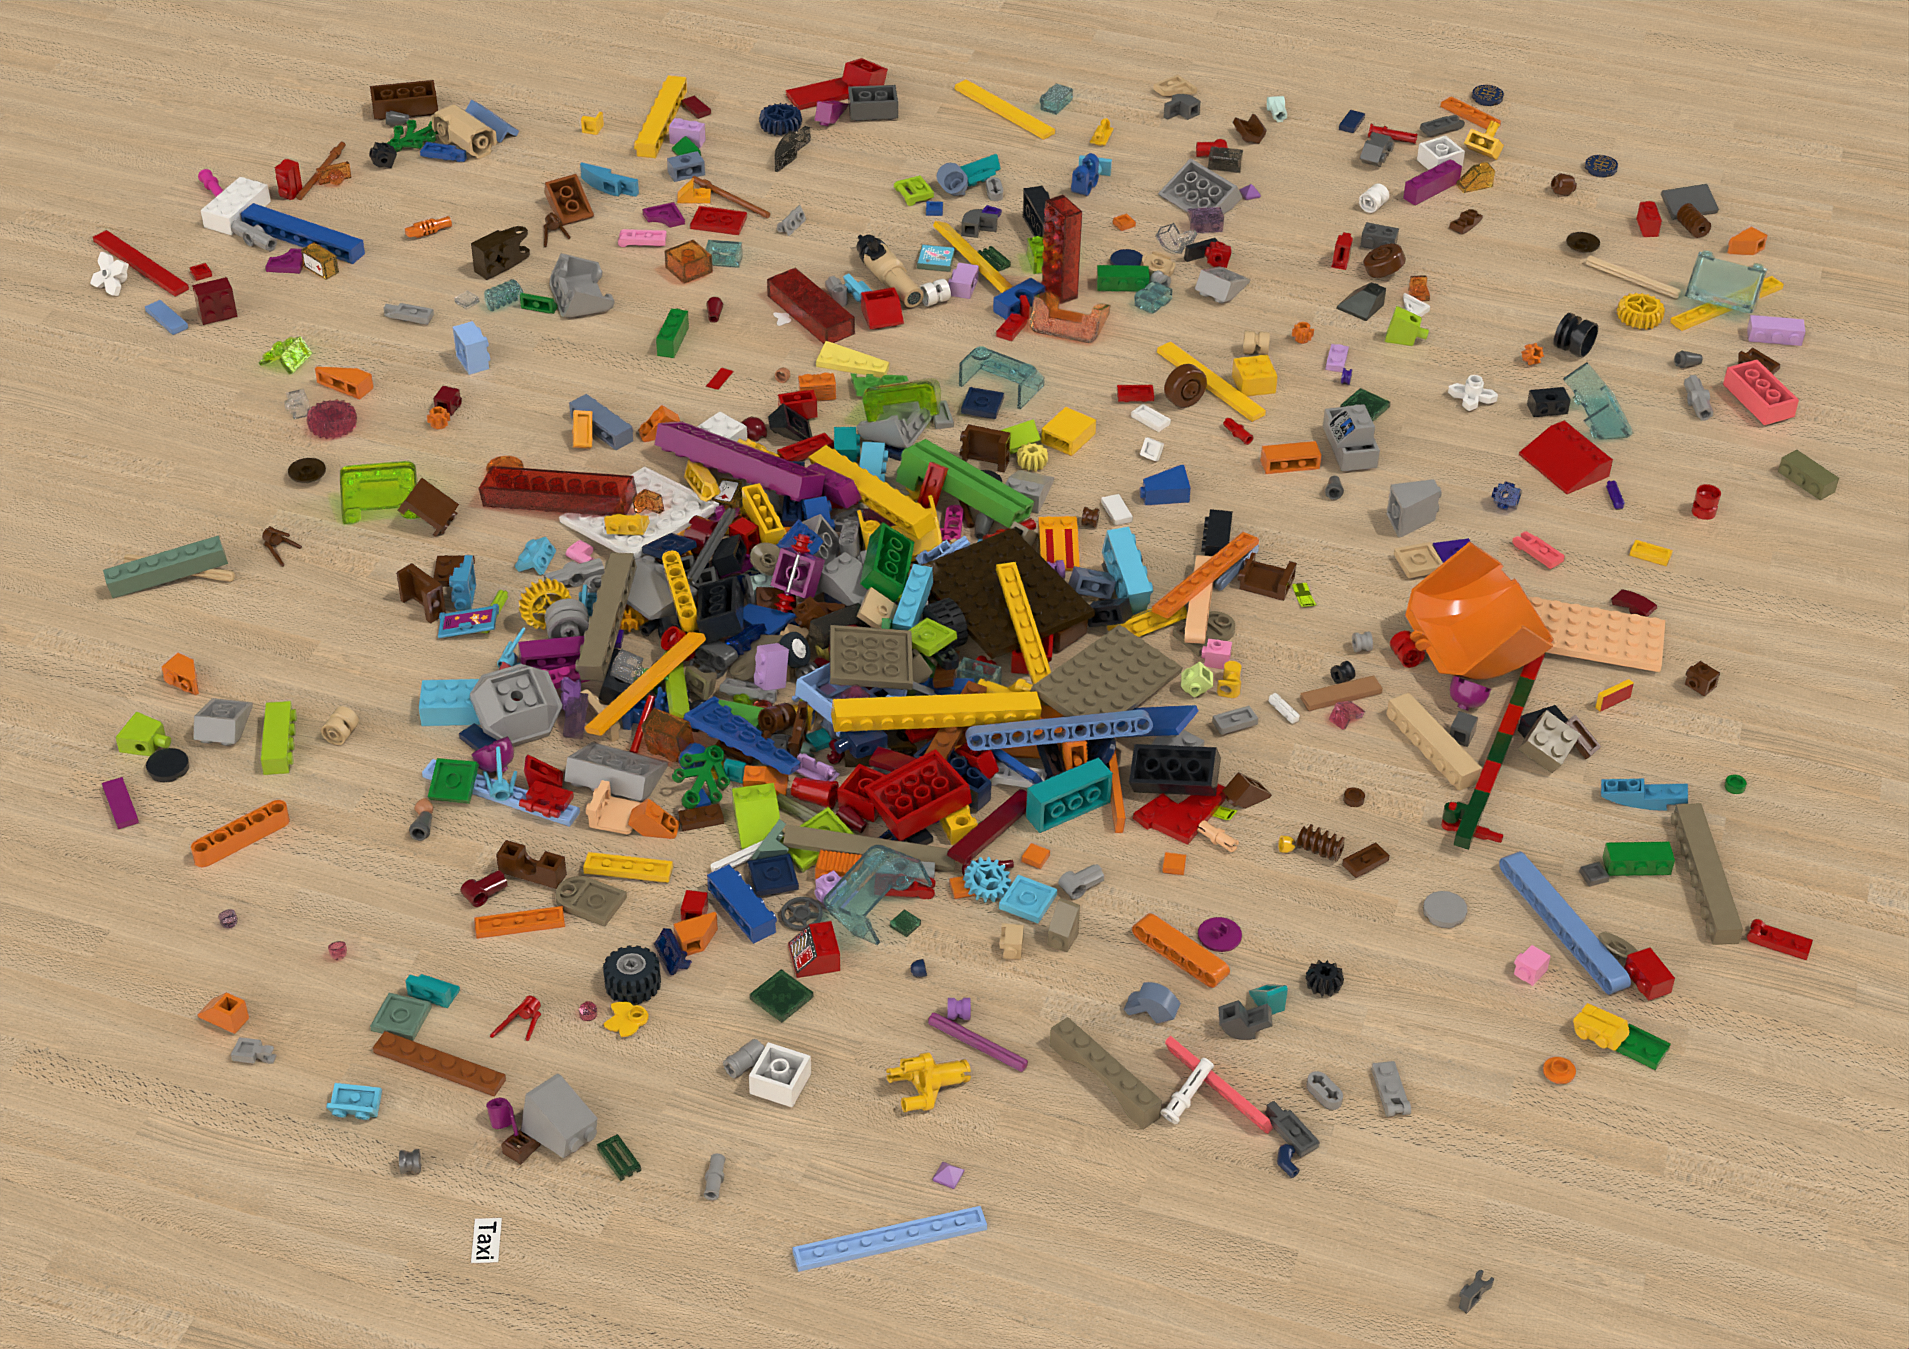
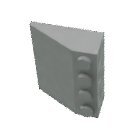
(1200, 188)
(651, 592)
(628, 772)

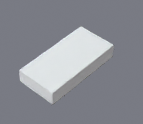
(1150, 418)
(1116, 509)

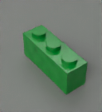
(1122, 277)
(672, 333)
(1638, 858)

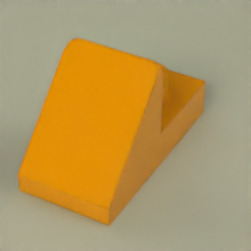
(688, 194)

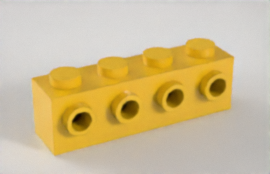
(762, 514)

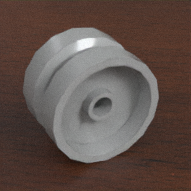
(566, 619)

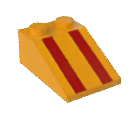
(1059, 540)

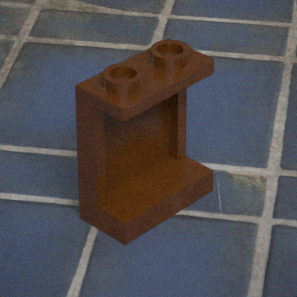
(986, 446)
(430, 505)
(1266, 579)
(418, 585)

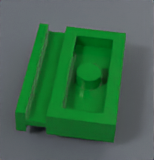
(1644, 1047)

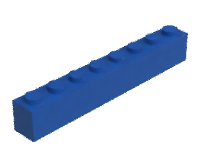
(303, 232)

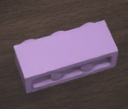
(1776, 330)

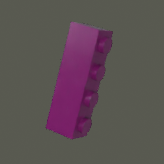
(1432, 182)
(837, 487)
(550, 653)

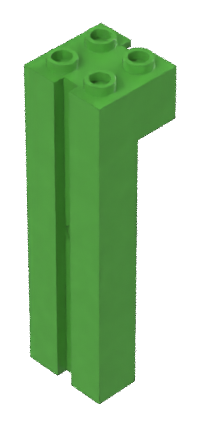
(964, 483)

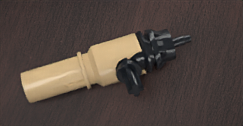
(888, 269)

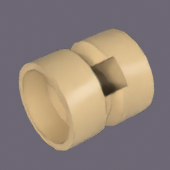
(1256, 342)
(340, 725)

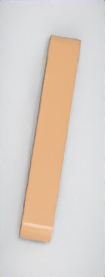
(1198, 610)

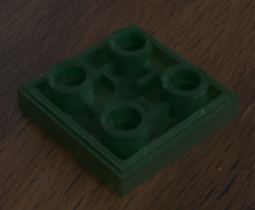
(1374, 404)
(781, 995)

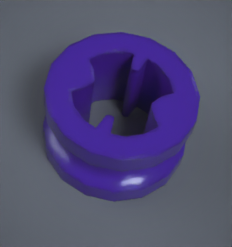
(1346, 376)

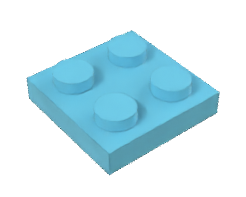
(1028, 899)

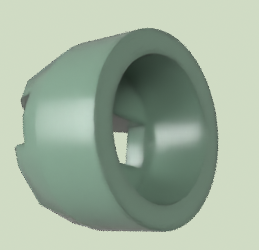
(807, 748)

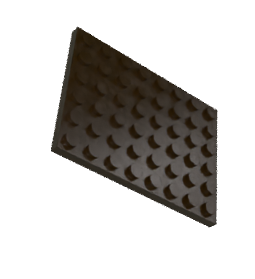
(974, 585)

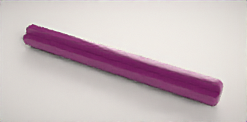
(978, 1042)

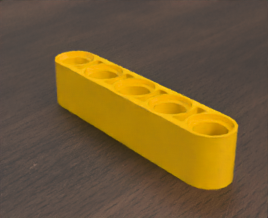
(680, 591)

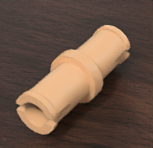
(1218, 836)

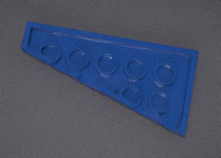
(740, 734)

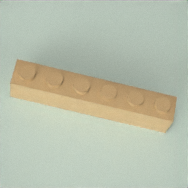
(1434, 741)

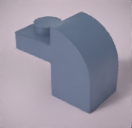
(1156, 1000)

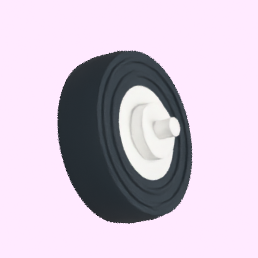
(798, 647)

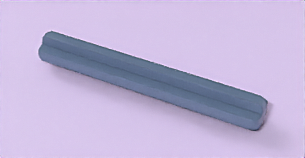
(1224, 579)

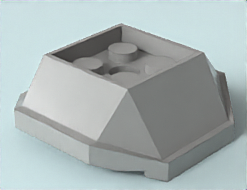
(519, 720)

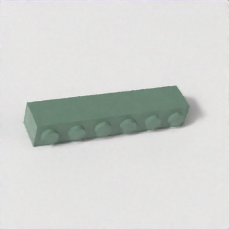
(165, 566)

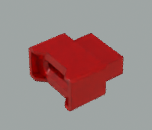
(1342, 251)

